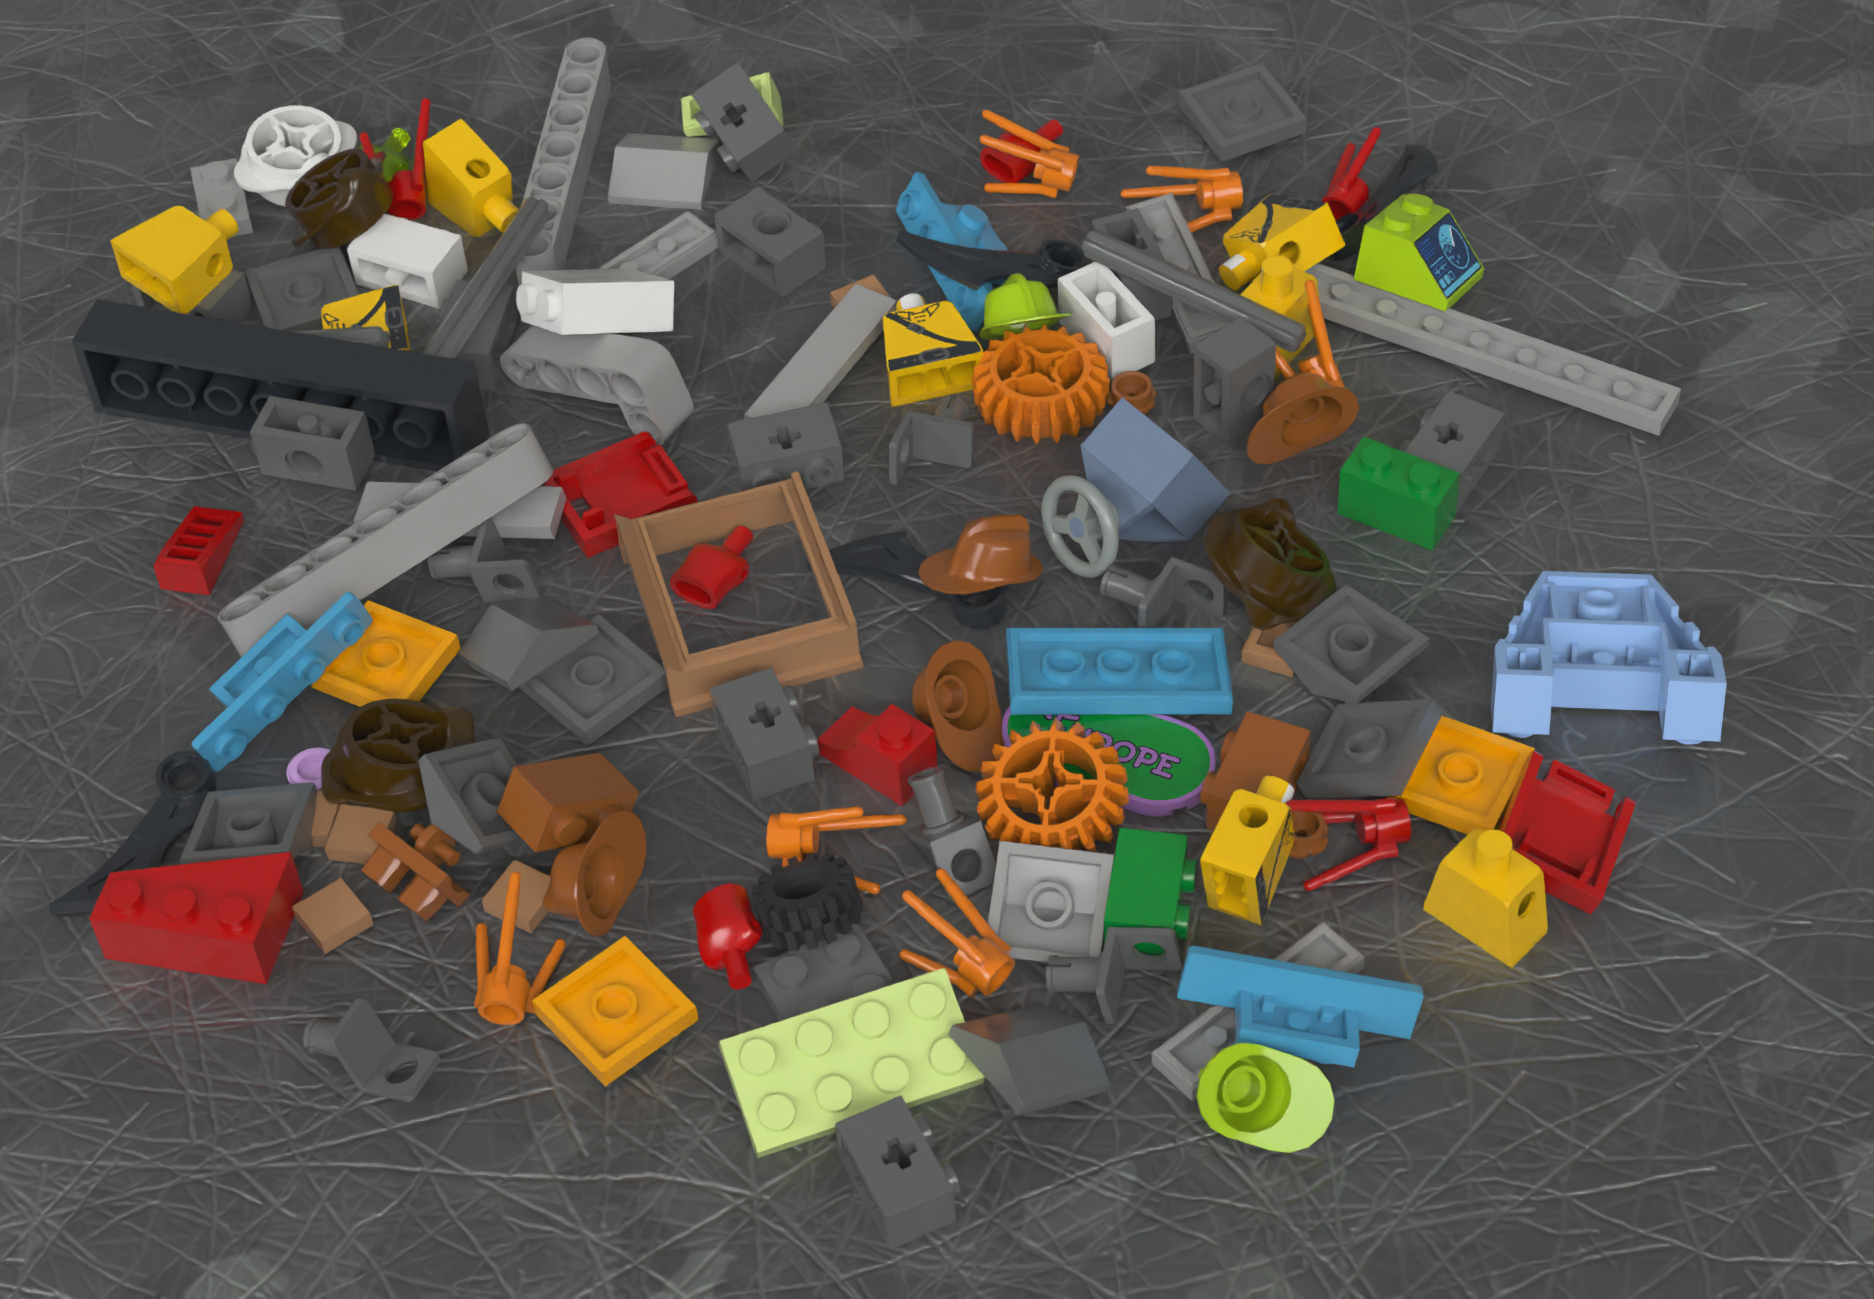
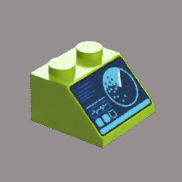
(1418, 253)

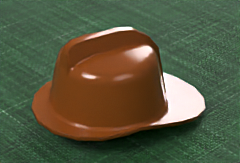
(1300, 416)
(987, 556)
(960, 703)
(598, 875)

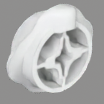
(287, 145)

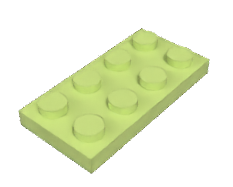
(847, 1058)

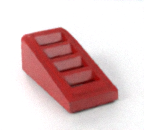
(199, 575)

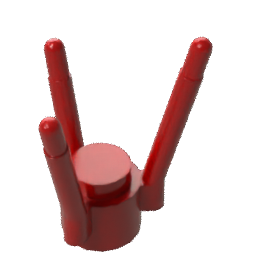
(408, 186)
(1346, 189)
(1377, 822)

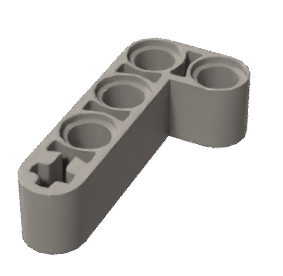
(606, 369)

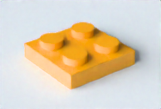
(390, 661)
(1464, 777)
(615, 1010)

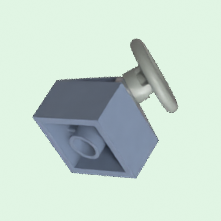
(1135, 490)

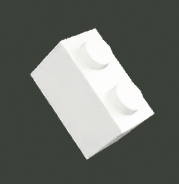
(408, 254)
(1107, 316)

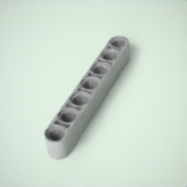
(567, 150)
(393, 536)

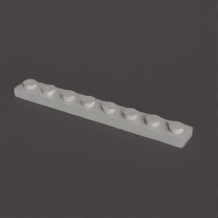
(1498, 352)

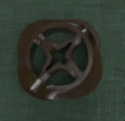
(339, 199)
(1268, 563)
(381, 748)

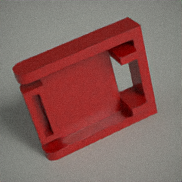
(623, 480)
(1567, 827)

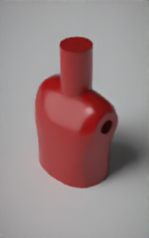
(1013, 168)
(713, 570)
(727, 932)

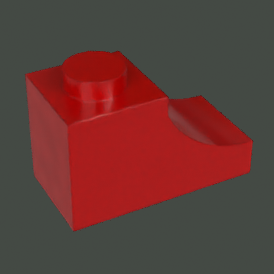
(881, 749)

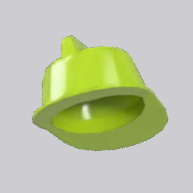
(1018, 304)
(1265, 1097)

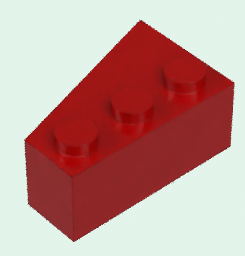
(201, 916)

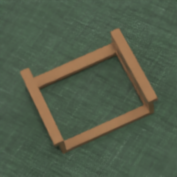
(794, 653)

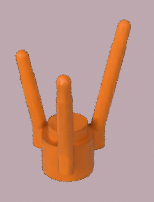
(1053, 164)
(1215, 190)
(1322, 363)
(799, 833)
(981, 963)
(505, 992)

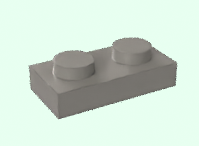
(217, 189)

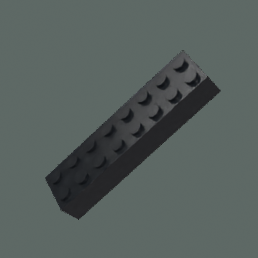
(222, 372)

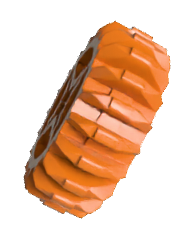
(1041, 384)
(1012, 785)

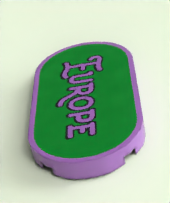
(1160, 754)

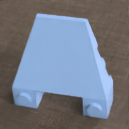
(1605, 647)

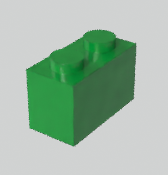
(1398, 493)
(1149, 884)

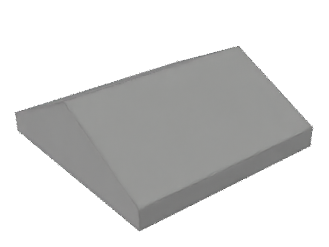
(662, 171)
(1050, 901)

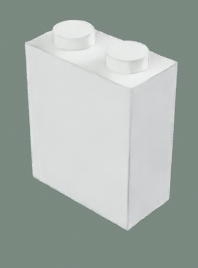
(596, 301)

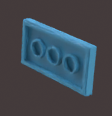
(1117, 671)

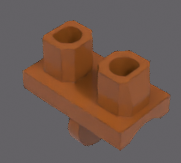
(430, 885)

